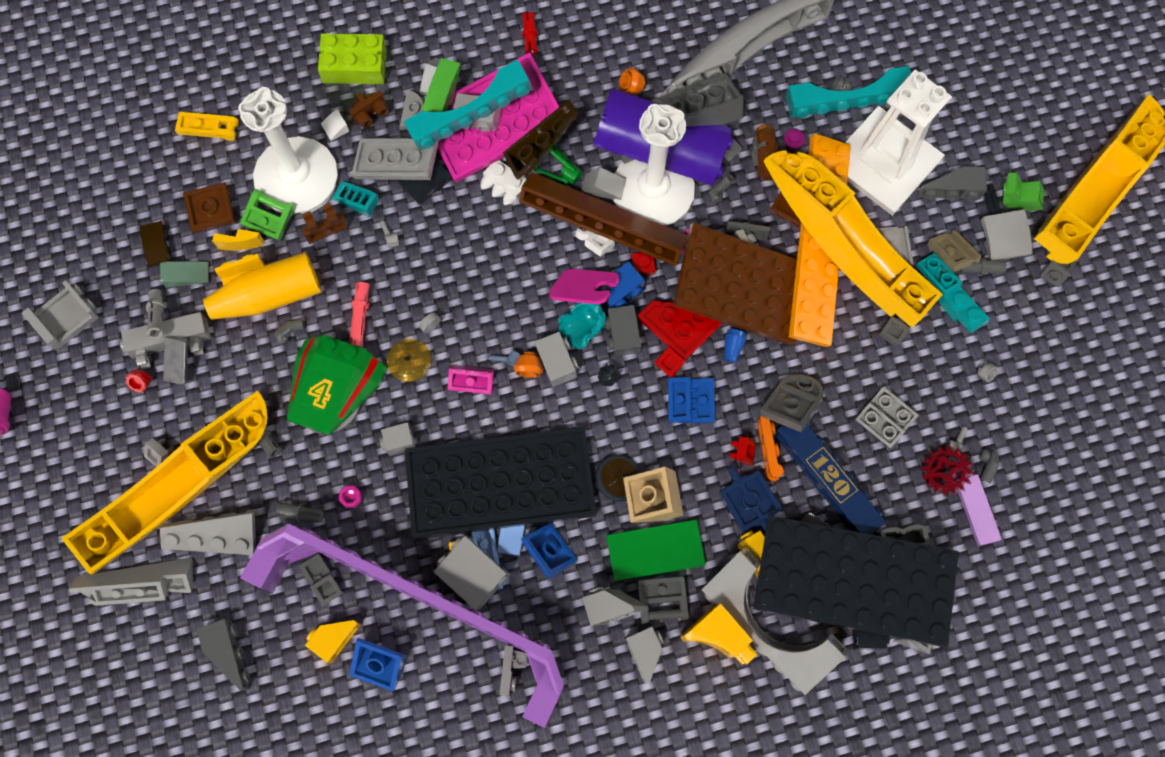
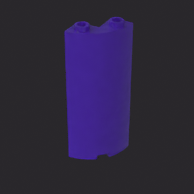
(694, 156)

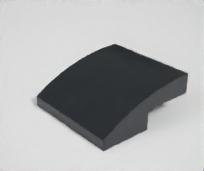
(422, 189)

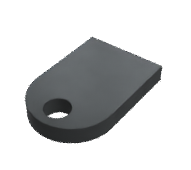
(793, 404)

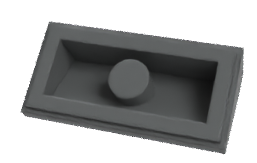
(760, 232)

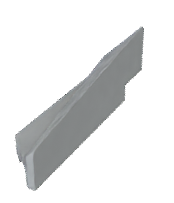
(136, 583)

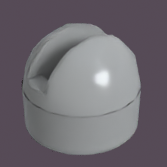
(987, 371)

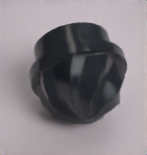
(608, 376)

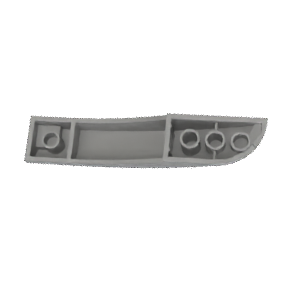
(748, 37)

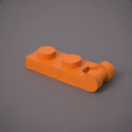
(769, 450)

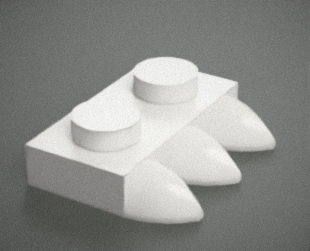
(504, 181)

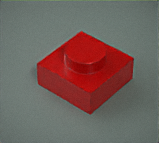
(643, 263)
(670, 362)

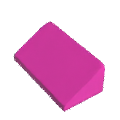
(470, 379)

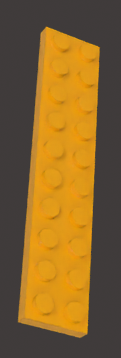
(815, 271)

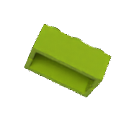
(352, 58)

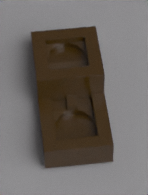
(155, 243)

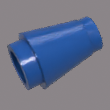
(734, 344)

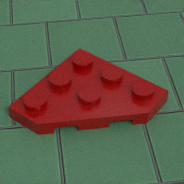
(677, 327)

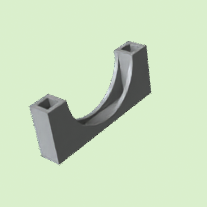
(802, 663)

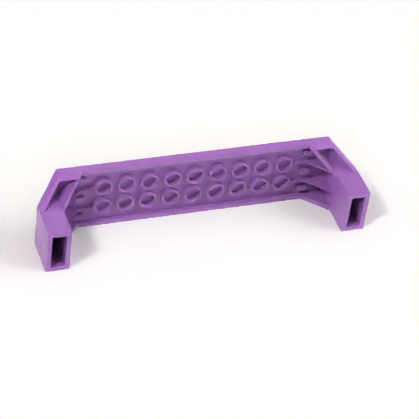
(293, 544)

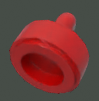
(138, 380)

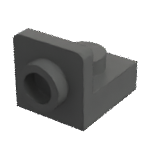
(1057, 273)

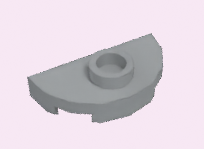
(412, 106)

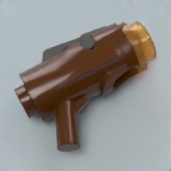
(763, 145)

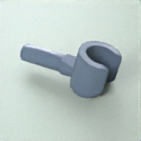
(510, 360)

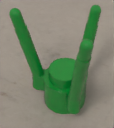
(570, 172)

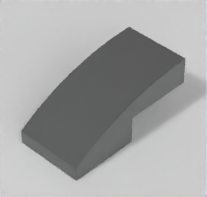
(320, 579)

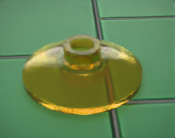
(413, 369)

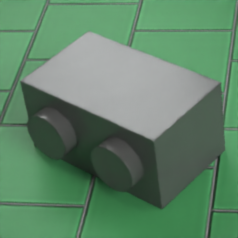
(623, 331)

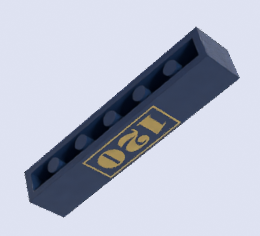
(830, 479)

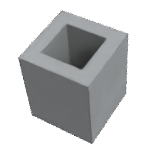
(396, 439)

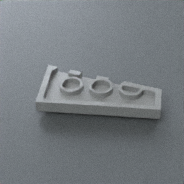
(222, 534)

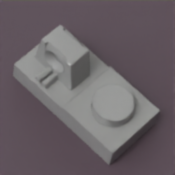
(512, 660)

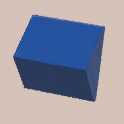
(549, 551)
(377, 664)

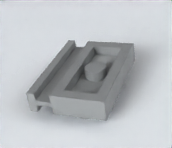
(899, 240)

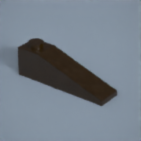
(535, 145)

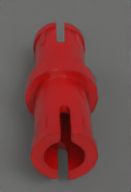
(529, 33)

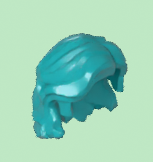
(582, 324)

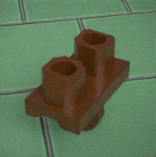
(366, 106)

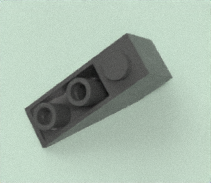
(960, 184)
(221, 648)

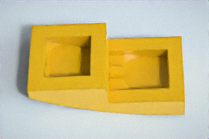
(243, 241)

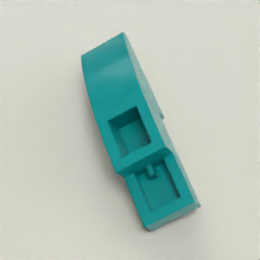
(954, 298)

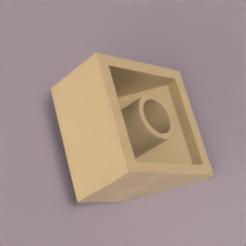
(653, 496)

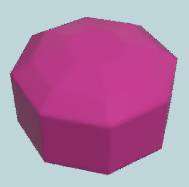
(350, 496)

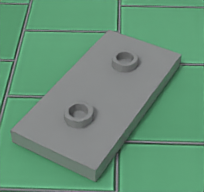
(393, 160)

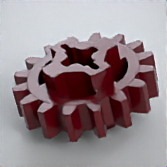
(939, 472)

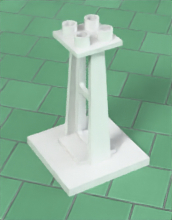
(889, 157)

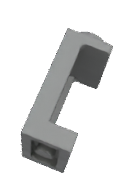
(62, 316)
(471, 572)

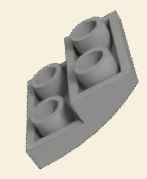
(1007, 235)
(886, 417)

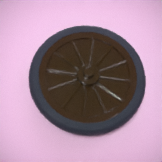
(611, 474)

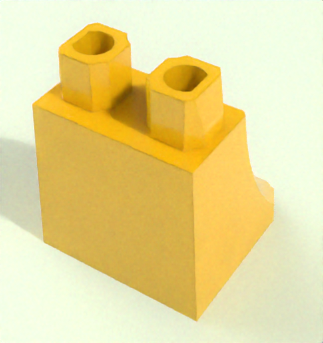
(722, 632)

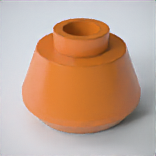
(632, 81)
(529, 365)

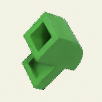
(1023, 195)

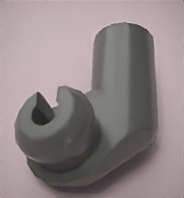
(720, 187)
(285, 328)

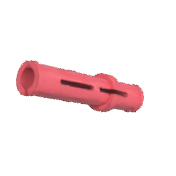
(360, 308)

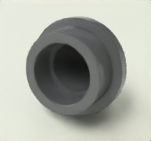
(841, 84)

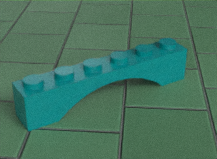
(810, 99)
(433, 126)

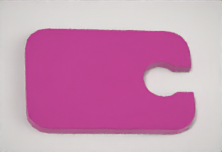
(581, 286)

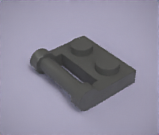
(663, 591)

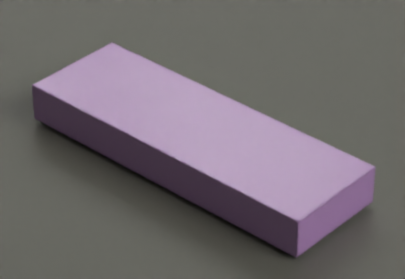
(979, 512)

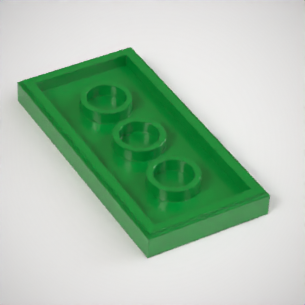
(655, 550)

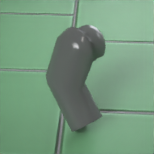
(991, 465)

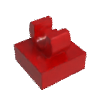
(745, 451)

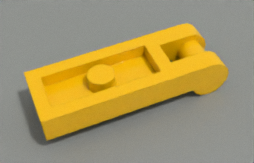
(206, 125)

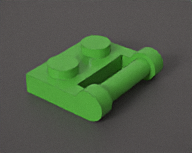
(265, 221)

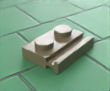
(954, 250)

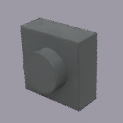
(894, 331)

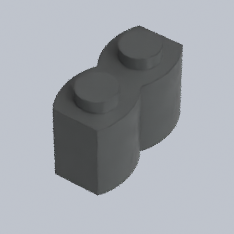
(912, 533)

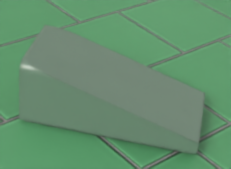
(183, 273)

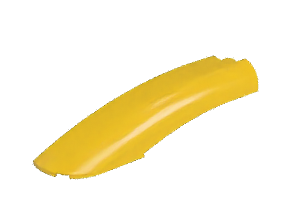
(1104, 183)
(849, 236)
(169, 486)

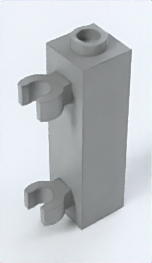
(138, 344)

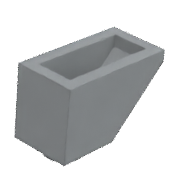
(645, 650)

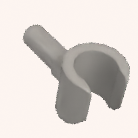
(392, 239)
(958, 444)

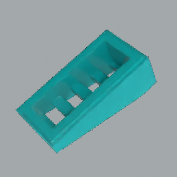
(366, 209)

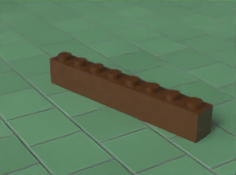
(603, 218)

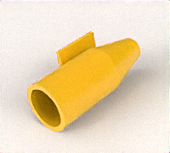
(258, 288)

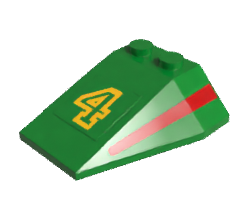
(331, 382)

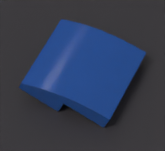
(691, 400)

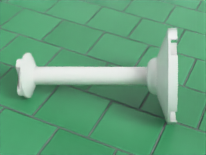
(291, 168)
(649, 187)

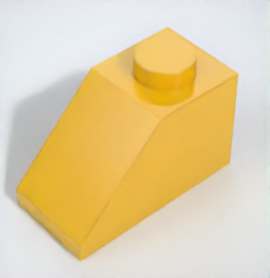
(331, 639)

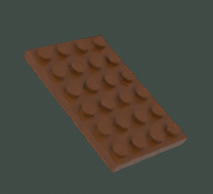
(737, 283)

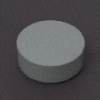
(429, 322)

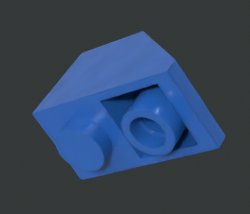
(629, 286)

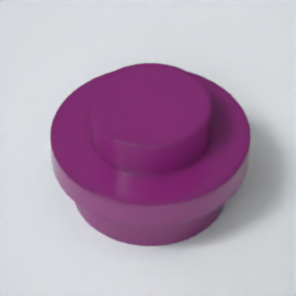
(794, 139)

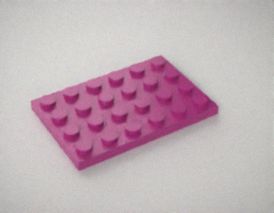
(473, 149)

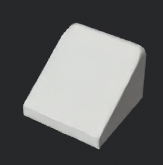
(334, 125)

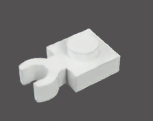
(595, 242)

